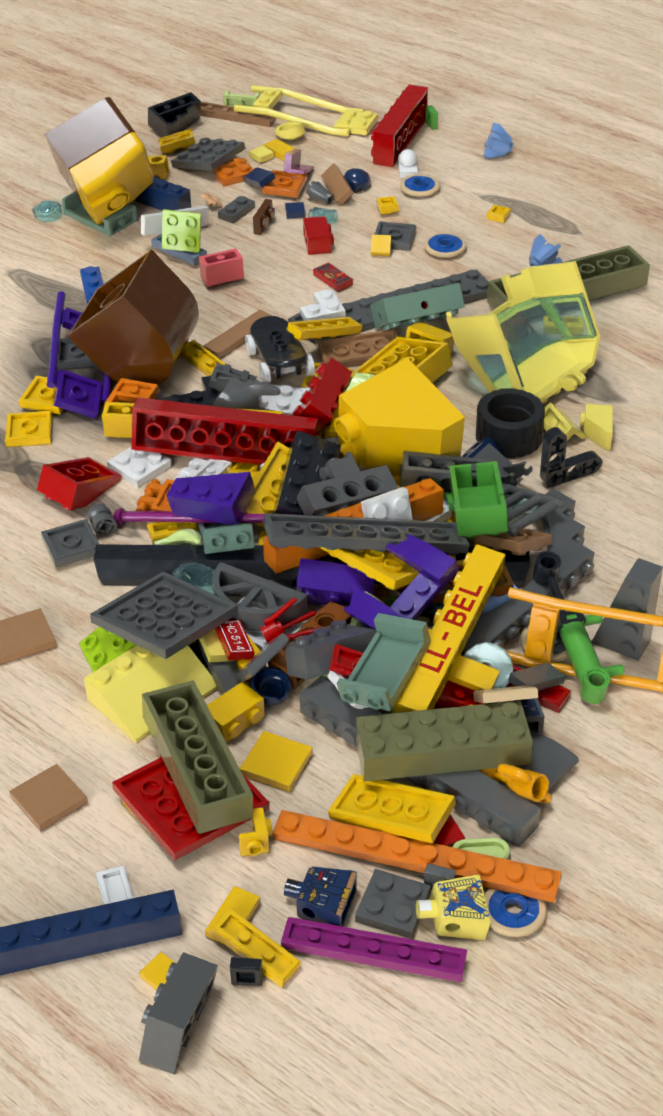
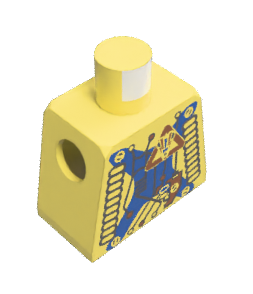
(457, 908)

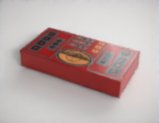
(333, 277)

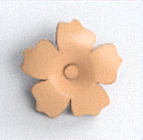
(212, 200)

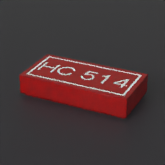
(235, 640)

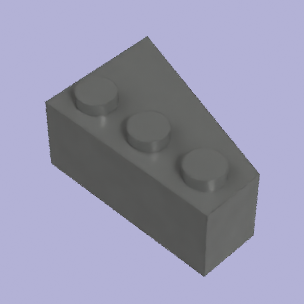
(311, 654)
(175, 1011)

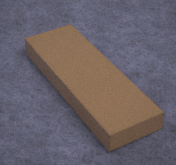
(337, 184)

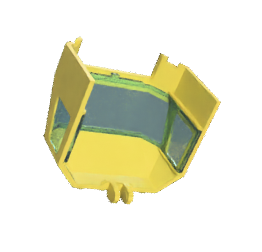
(536, 338)

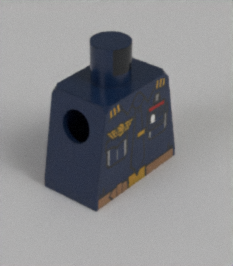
(323, 894)

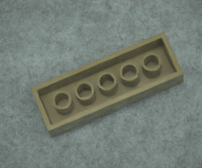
(443, 740)
(197, 757)

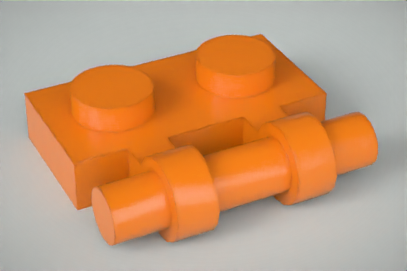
(232, 171)
(152, 490)

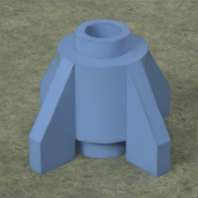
(498, 142)
(543, 254)

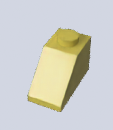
(598, 424)

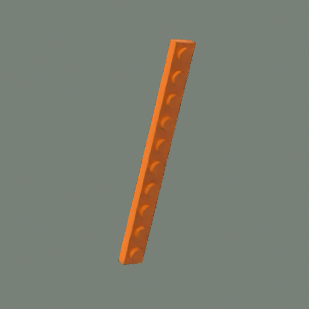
(416, 854)

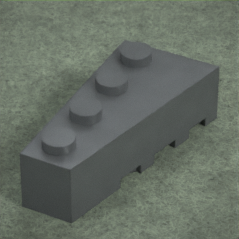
(637, 594)

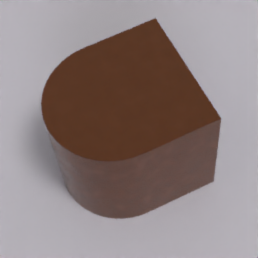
(138, 322)

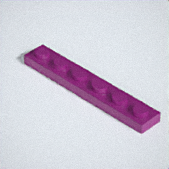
(374, 949)

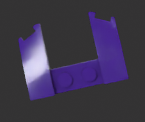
(434, 571)

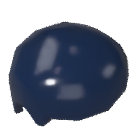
(357, 179)
(272, 685)

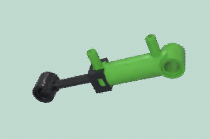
(571, 629)

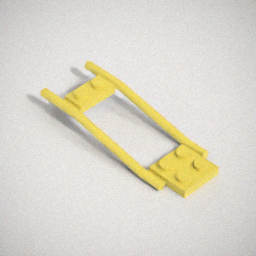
(351, 122)

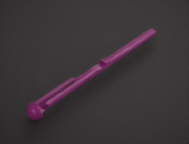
(122, 516)

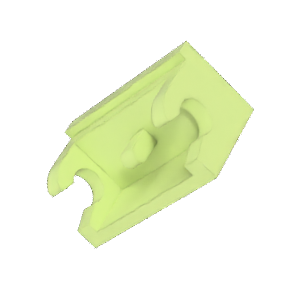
(236, 99)

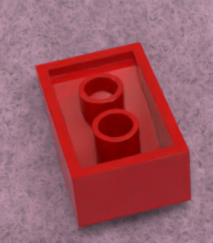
(76, 482)

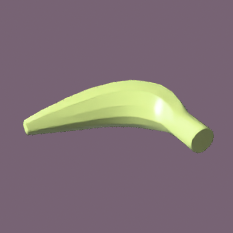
(181, 537)

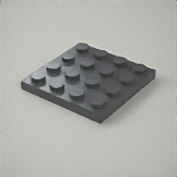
(164, 614)

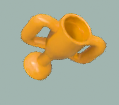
(525, 783)

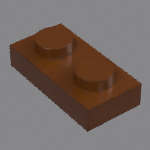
(263, 216)

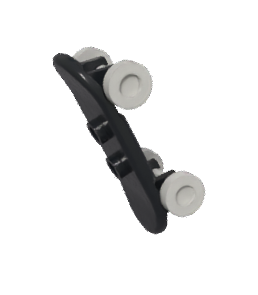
(277, 349)

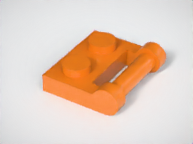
(130, 390)

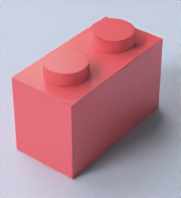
(221, 267)

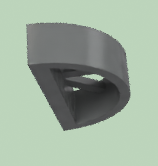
(255, 588)

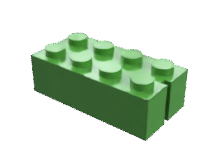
(482, 507)

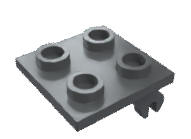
(509, 472)

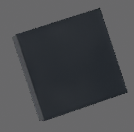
(246, 971)

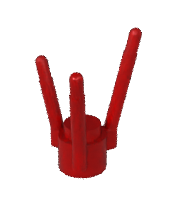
(273, 629)

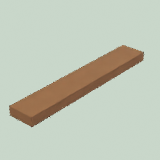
(227, 113)

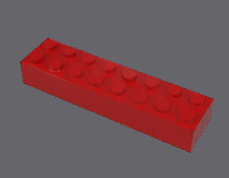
(212, 430)

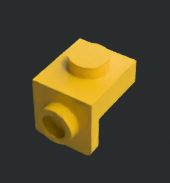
(256, 841)

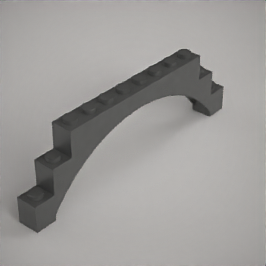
(576, 562)

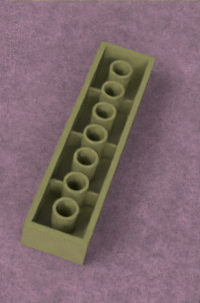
(601, 274)

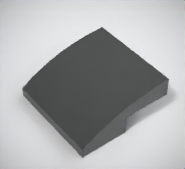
(550, 758)

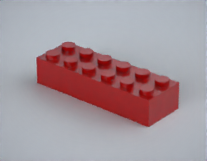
(399, 125)

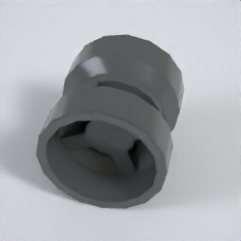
(102, 519)

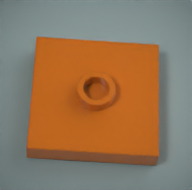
(285, 184)

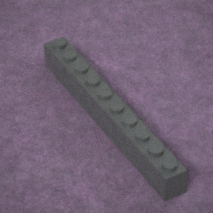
(474, 792)

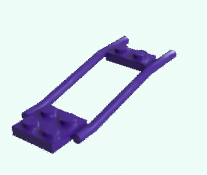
(73, 390)

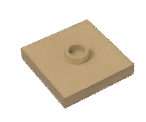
(505, 694)

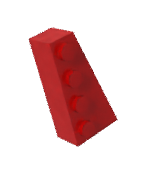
(323, 392)

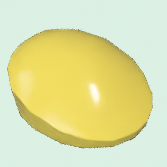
(290, 130)

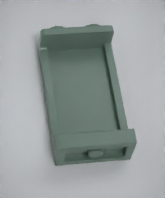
(112, 224)
(225, 537)
(386, 663)

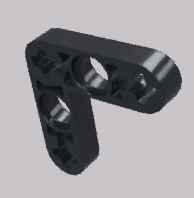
(556, 471)

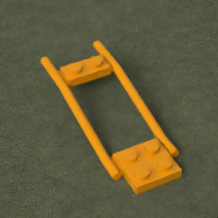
(544, 627)

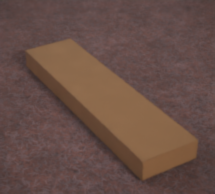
(234, 336)

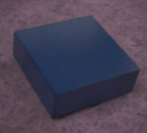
(295, 210)

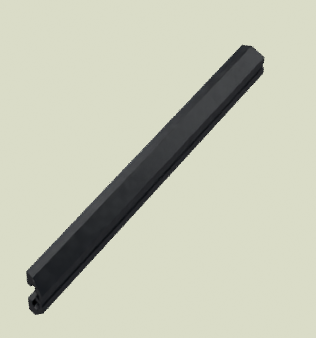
(138, 563)

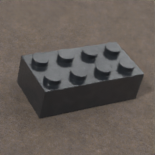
(302, 468)

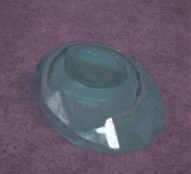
(47, 210)

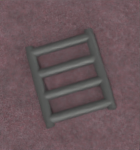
(534, 498)

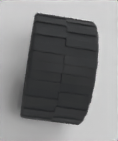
(511, 420)

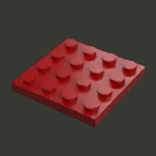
(158, 806)

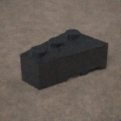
(174, 114)

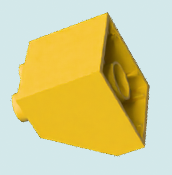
(394, 415)

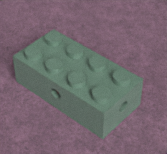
(417, 307)

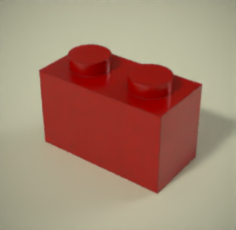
(317, 235)

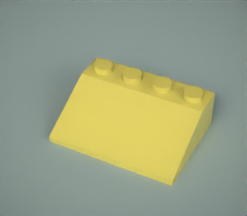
(119, 685)

